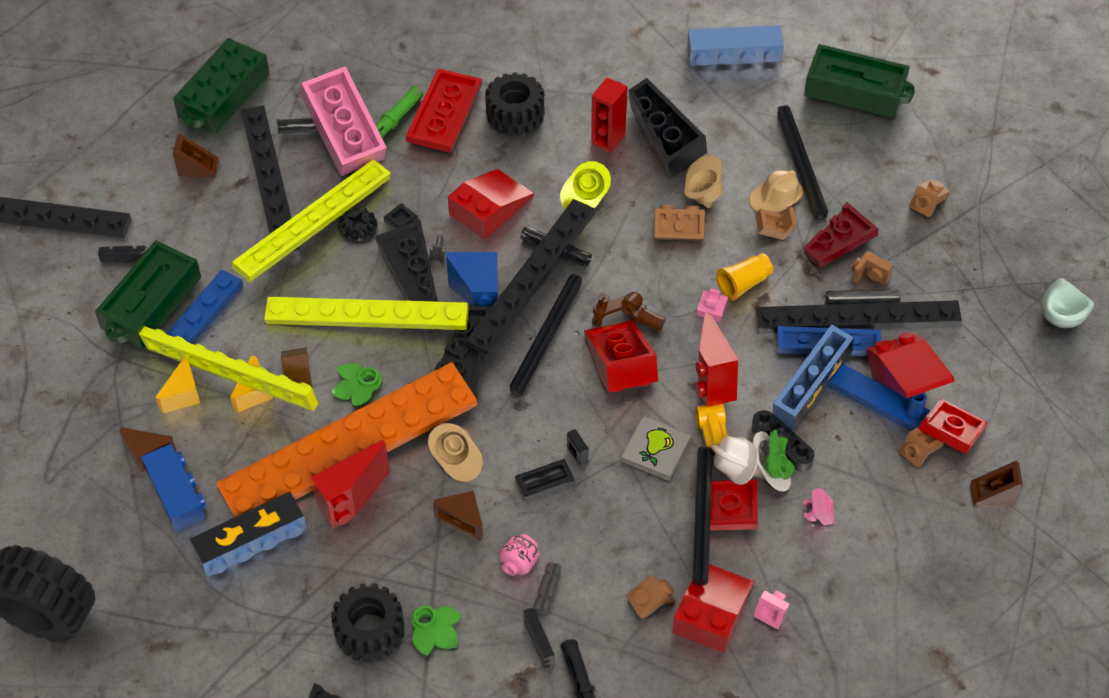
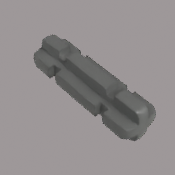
(547, 588)

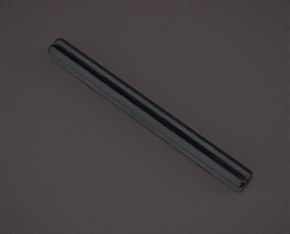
(802, 162)
(545, 334)
(702, 516)

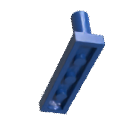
(880, 399)

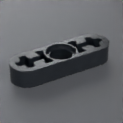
(775, 423)

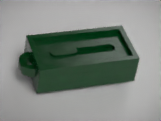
(858, 81)
(221, 86)
(147, 294)

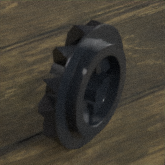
(361, 231)

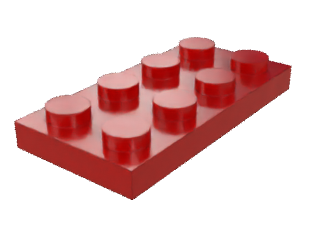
(444, 110)

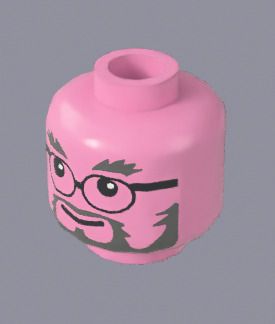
(518, 555)

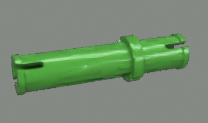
(390, 118)

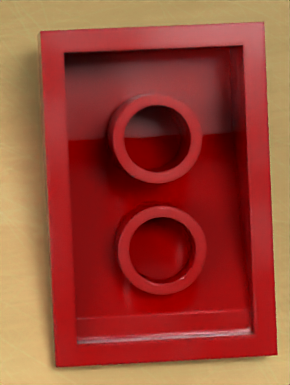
(487, 201)
(622, 356)
(908, 365)
(716, 366)
(350, 483)
(712, 610)

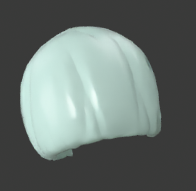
(1065, 305)

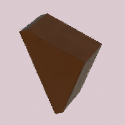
(193, 159)
(296, 365)
(141, 443)
(998, 487)
(460, 512)

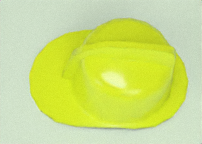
(586, 184)

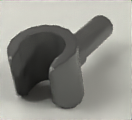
(437, 251)

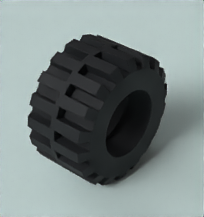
(515, 117)
(364, 602)

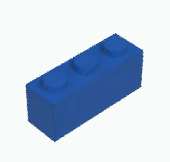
(175, 487)

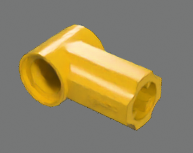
(712, 423)

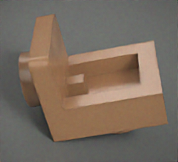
(928, 196)
(776, 224)
(650, 596)

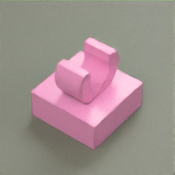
(712, 303)
(822, 507)
(772, 608)

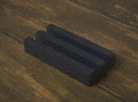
(546, 484)
(539, 638)

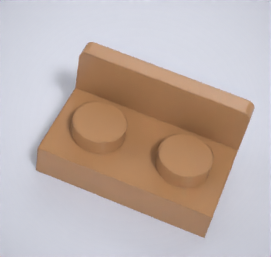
(679, 223)

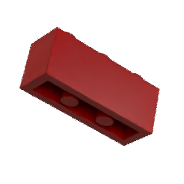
(609, 114)

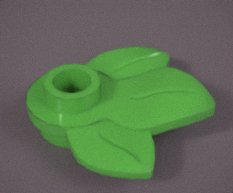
(355, 385)
(777, 463)
(438, 631)

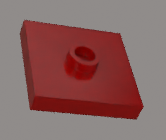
(953, 426)
(734, 505)

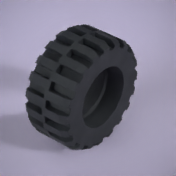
(42, 594)

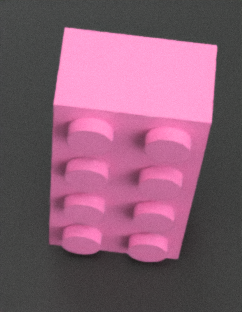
(343, 120)

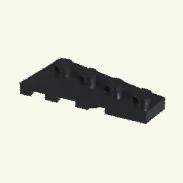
(409, 261)
(466, 360)

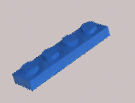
(206, 307)
(804, 339)

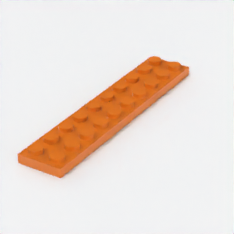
(391, 418)

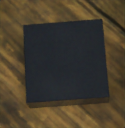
(400, 216)
(577, 447)

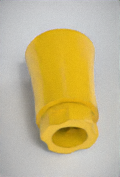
(744, 275)

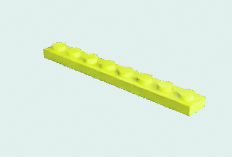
(310, 221)
(367, 313)
(230, 369)

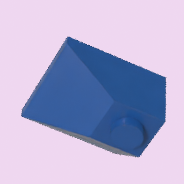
(474, 276)

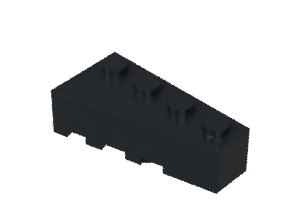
(666, 128)

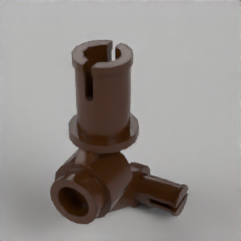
(631, 305)

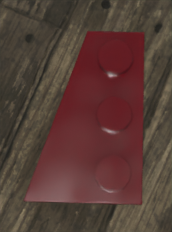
(842, 235)

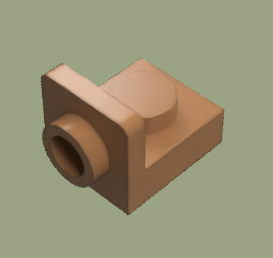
(873, 267)
(918, 446)

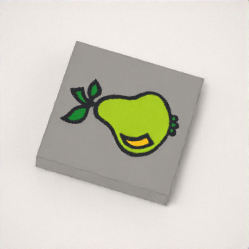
(656, 448)

